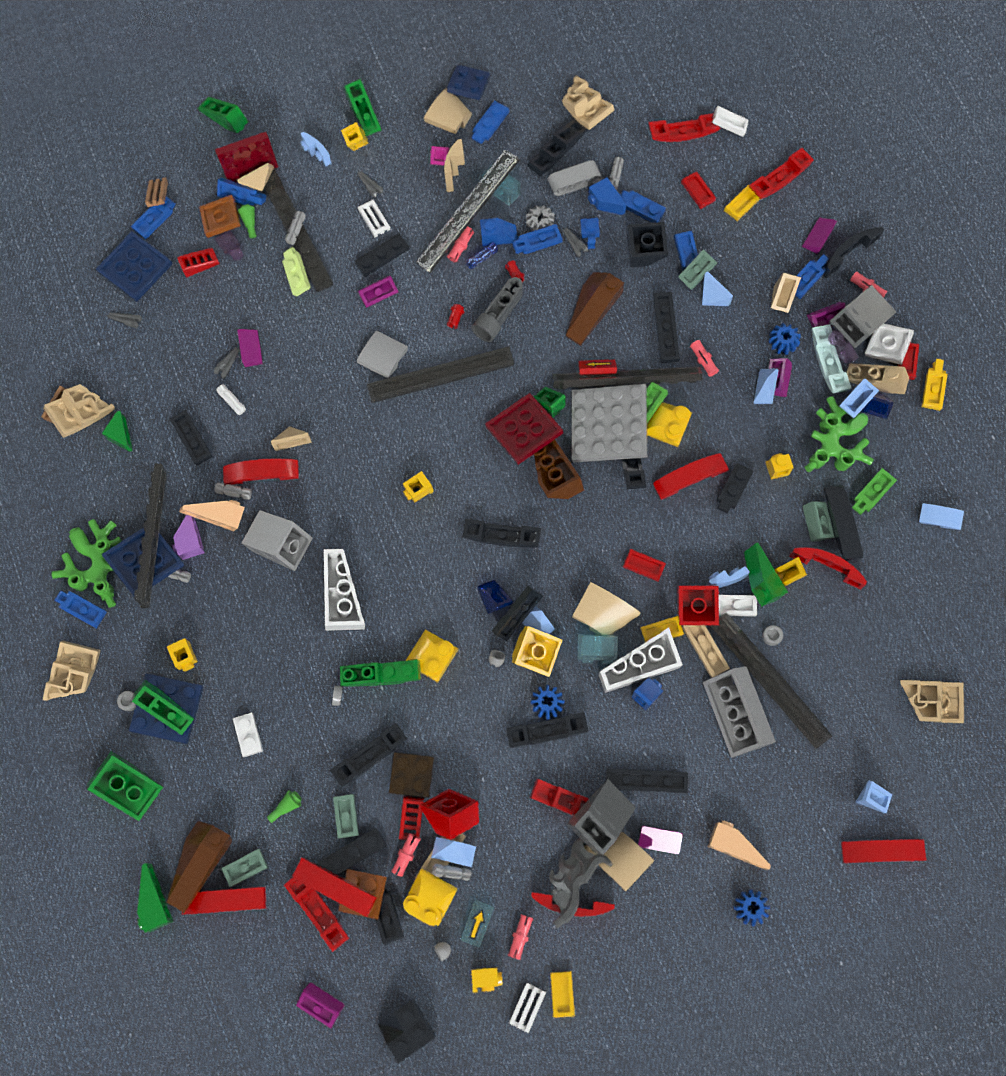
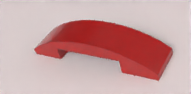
(683, 130)
(782, 175)
(260, 469)
(690, 474)
(852, 575)
(883, 851)
(597, 909)
(318, 913)

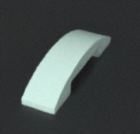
(829, 360)

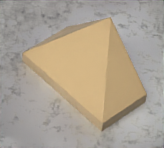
(258, 178)
(784, 292)
(290, 438)

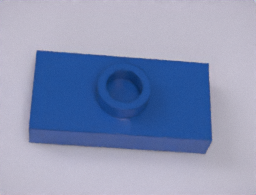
(686, 248)

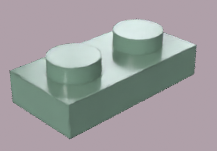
(696, 269)
(346, 816)
(245, 868)

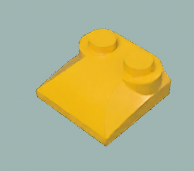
(669, 423)
(536, 650)
(433, 655)
(429, 898)

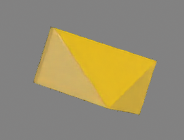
(791, 571)

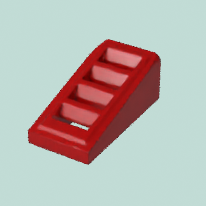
(196, 256)
(410, 800)

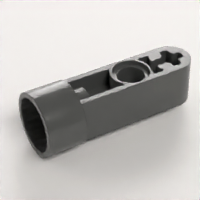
(490, 322)

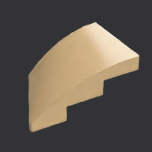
(586, 104)
(448, 112)
(454, 158)
(76, 410)
(603, 611)
(71, 670)
(936, 700)
(628, 861)

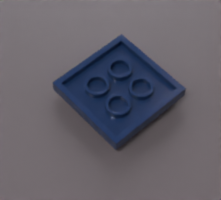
(134, 266)
(125, 560)
(183, 693)

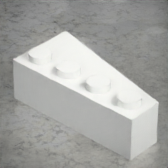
(341, 602)
(648, 660)

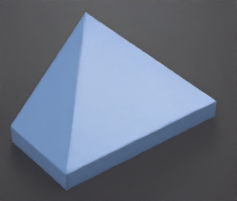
(714, 293)
(766, 386)
(859, 398)
(538, 620)
(874, 797)
(453, 851)

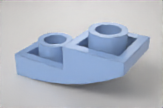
(315, 148)
(941, 516)
(723, 579)

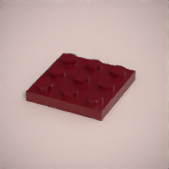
(246, 156)
(524, 428)

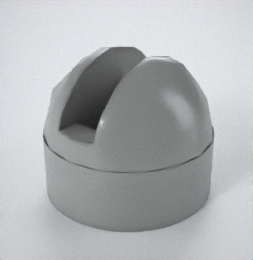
(496, 658)
(443, 950)

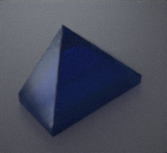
(879, 406)
(493, 596)

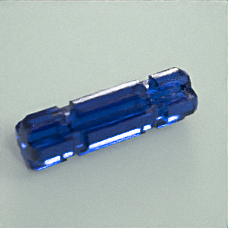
(482, 255)

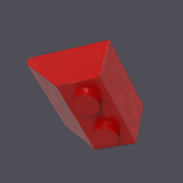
(698, 605)
(451, 813)

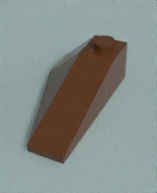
(594, 302)
(556, 473)
(198, 859)

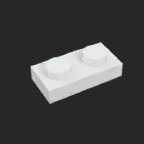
(737, 605)
(248, 734)

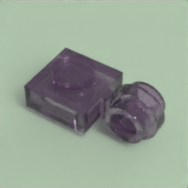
(229, 244)
(845, 350)

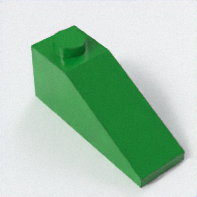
(362, 107)
(224, 114)
(763, 577)
(162, 707)
(151, 904)

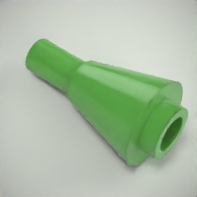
(247, 215)
(288, 803)

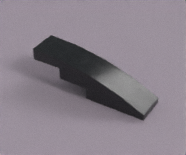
(555, 149)
(843, 523)

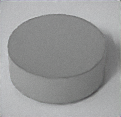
(772, 635)
(337, 695)
(125, 701)

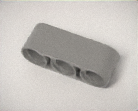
(574, 178)

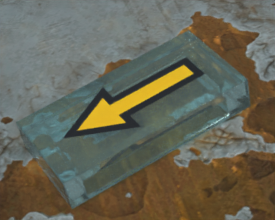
(477, 923)

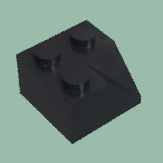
(646, 243)
(406, 1031)

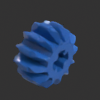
(791, 336)
(550, 695)
(747, 902)

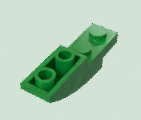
(380, 673)

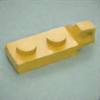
(935, 386)

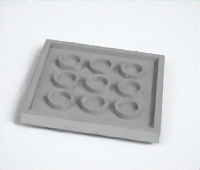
(609, 423)

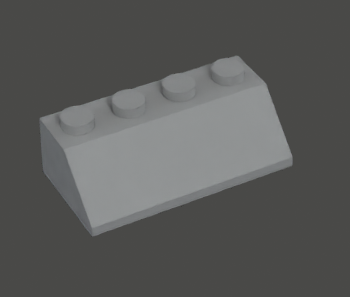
(739, 711)

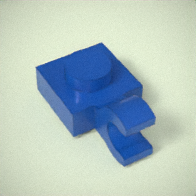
(590, 230)

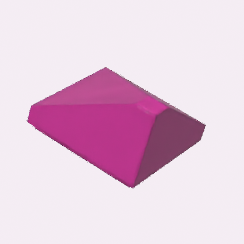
(438, 155)

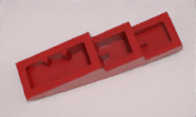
(557, 797)
(334, 887)
(228, 900)

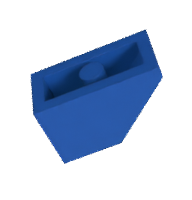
(606, 197)
(497, 231)
(647, 693)

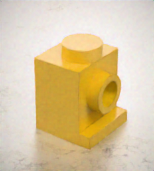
(354, 136)
(779, 465)
(417, 481)
(177, 651)
(486, 978)

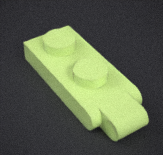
(295, 272)

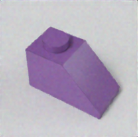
(188, 539)

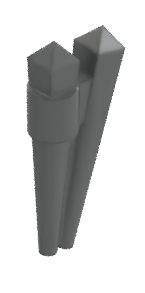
(371, 186)
(575, 243)
(127, 319)
(226, 364)

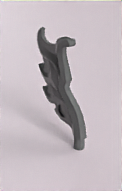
(571, 876)

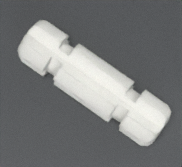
(231, 399)

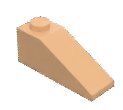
(221, 513)
(733, 843)

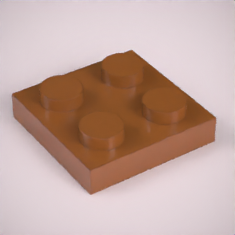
(219, 216)
(371, 883)

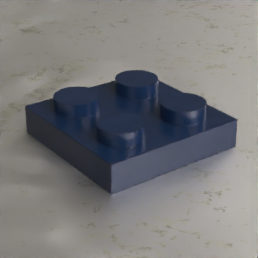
(468, 82)

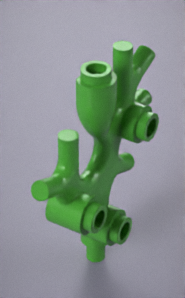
(834, 429)
(98, 571)

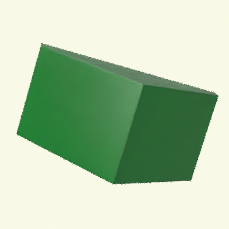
(551, 400)
(118, 431)

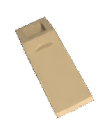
(885, 378)

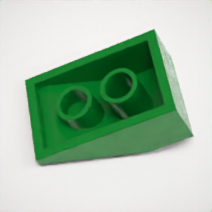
(124, 786)

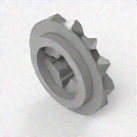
(532, 220)

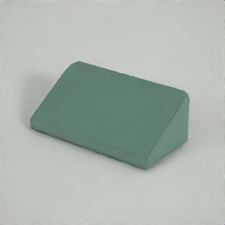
(818, 521)

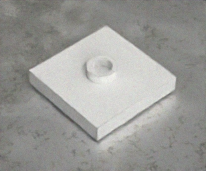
(889, 343)

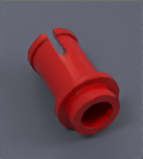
(514, 270)
(455, 316)

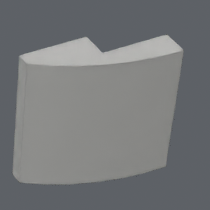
(382, 354)

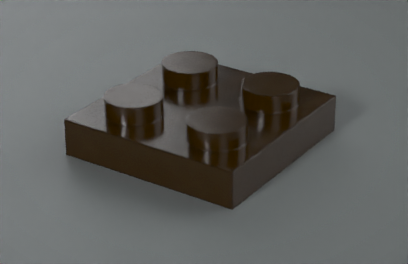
(411, 775)

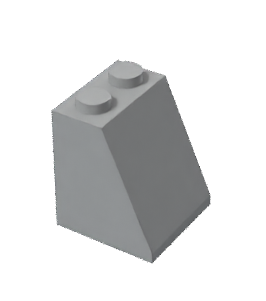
(277, 539)

